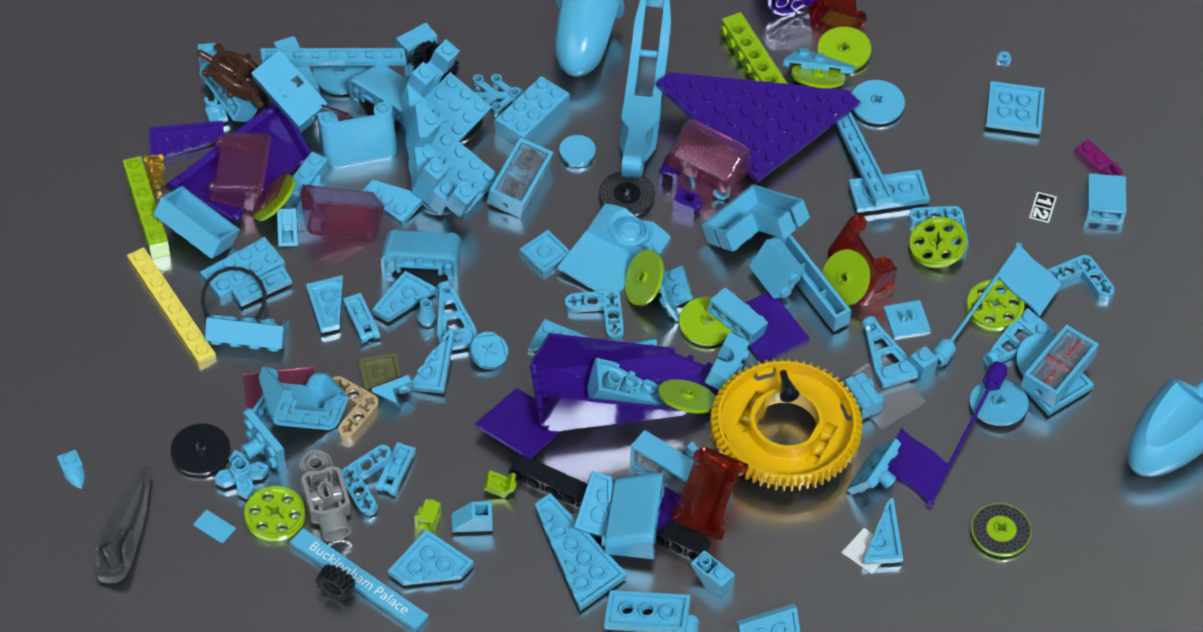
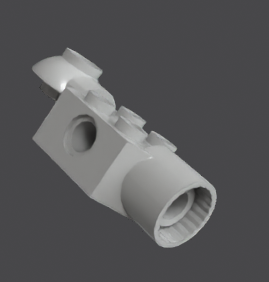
(325, 495)

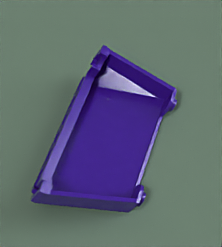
(286, 153)

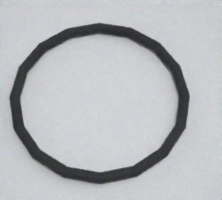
(237, 269)

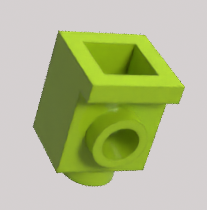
(428, 515)

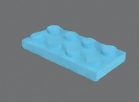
(906, 188)
(257, 257)

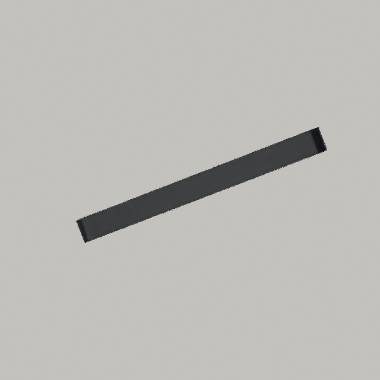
(572, 492)

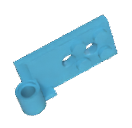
(668, 613)

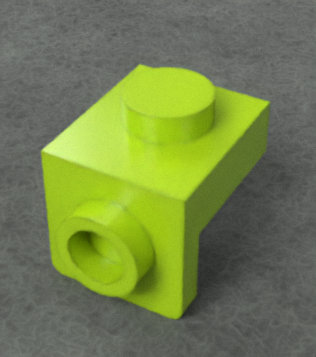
(499, 484)

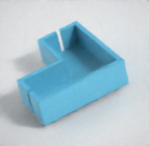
(753, 212)

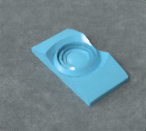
(627, 231)

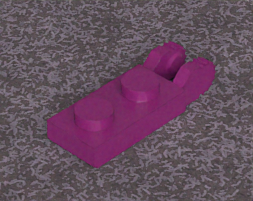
(1097, 159)

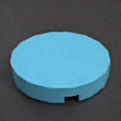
(577, 150)
(488, 350)

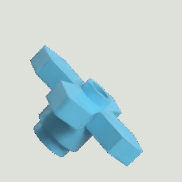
(241, 474)

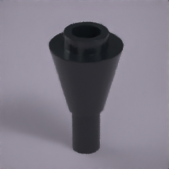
(788, 391)

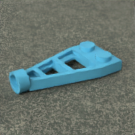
(1029, 323)
(463, 336)
(894, 373)

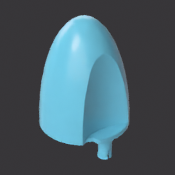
(584, 33)
(1168, 430)

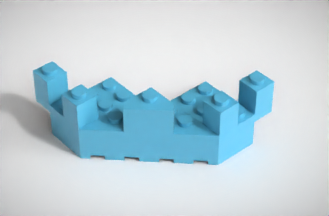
(435, 123)

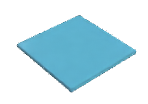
(597, 263)

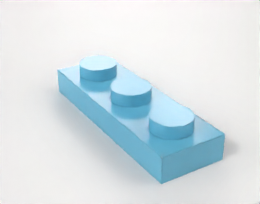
(252, 291)

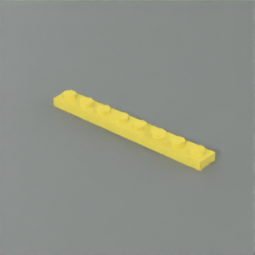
(171, 306)

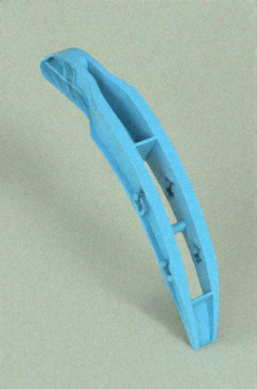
(643, 113)

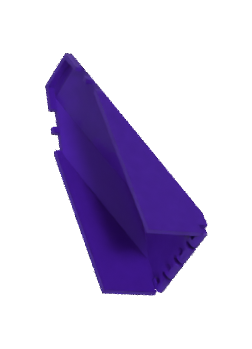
(565, 366)

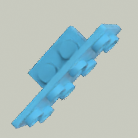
(674, 288)

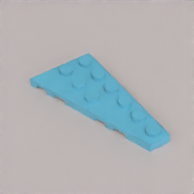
(581, 558)

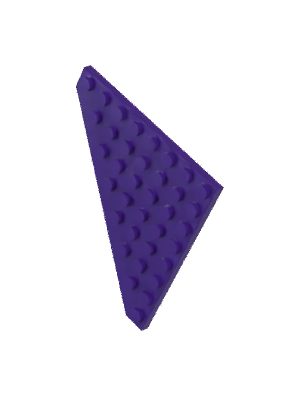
(762, 115)

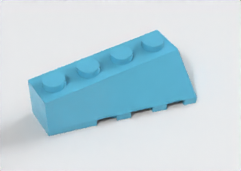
(246, 332)

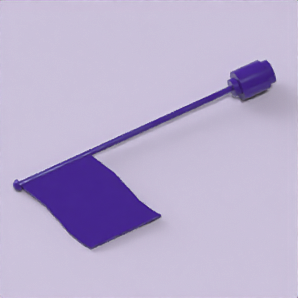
(920, 465)

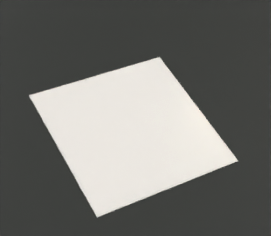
(858, 548)

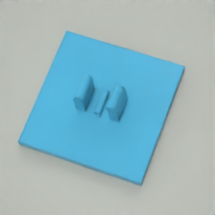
(907, 319)

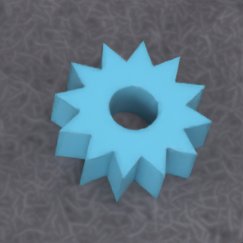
(1000, 56)

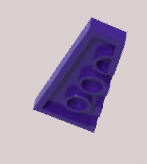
(183, 138)

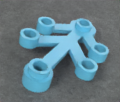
(490, 95)

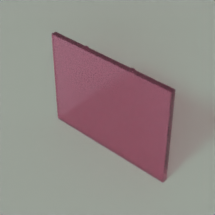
(269, 193)

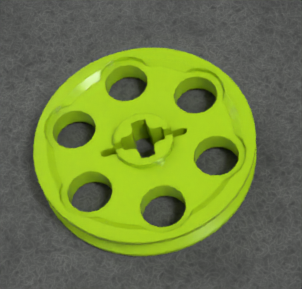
(944, 246)
(997, 313)
(275, 521)

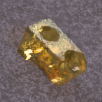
(156, 176)

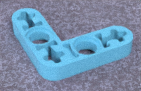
(948, 210)
(1081, 270)
(602, 304)
(359, 475)

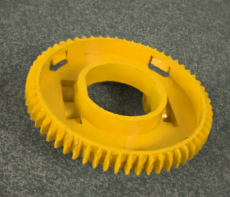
(824, 454)

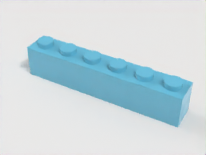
(818, 289)

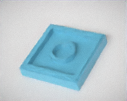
(544, 252)

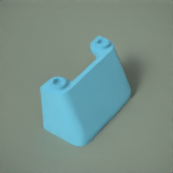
(377, 86)
(358, 138)
(422, 251)
(305, 406)
(634, 515)

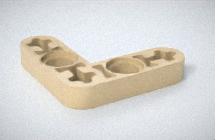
(359, 408)

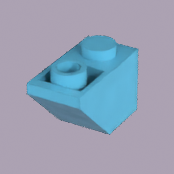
(473, 517)
(713, 574)

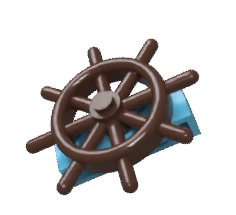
(232, 83)

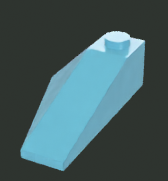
(615, 384)

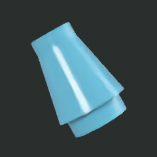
(426, 313)

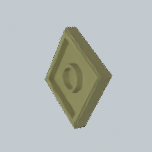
(379, 370)

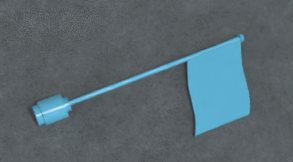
(1024, 279)

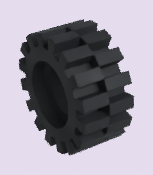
(335, 582)

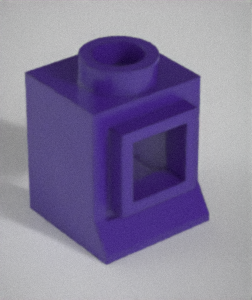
(666, 169)
(687, 202)

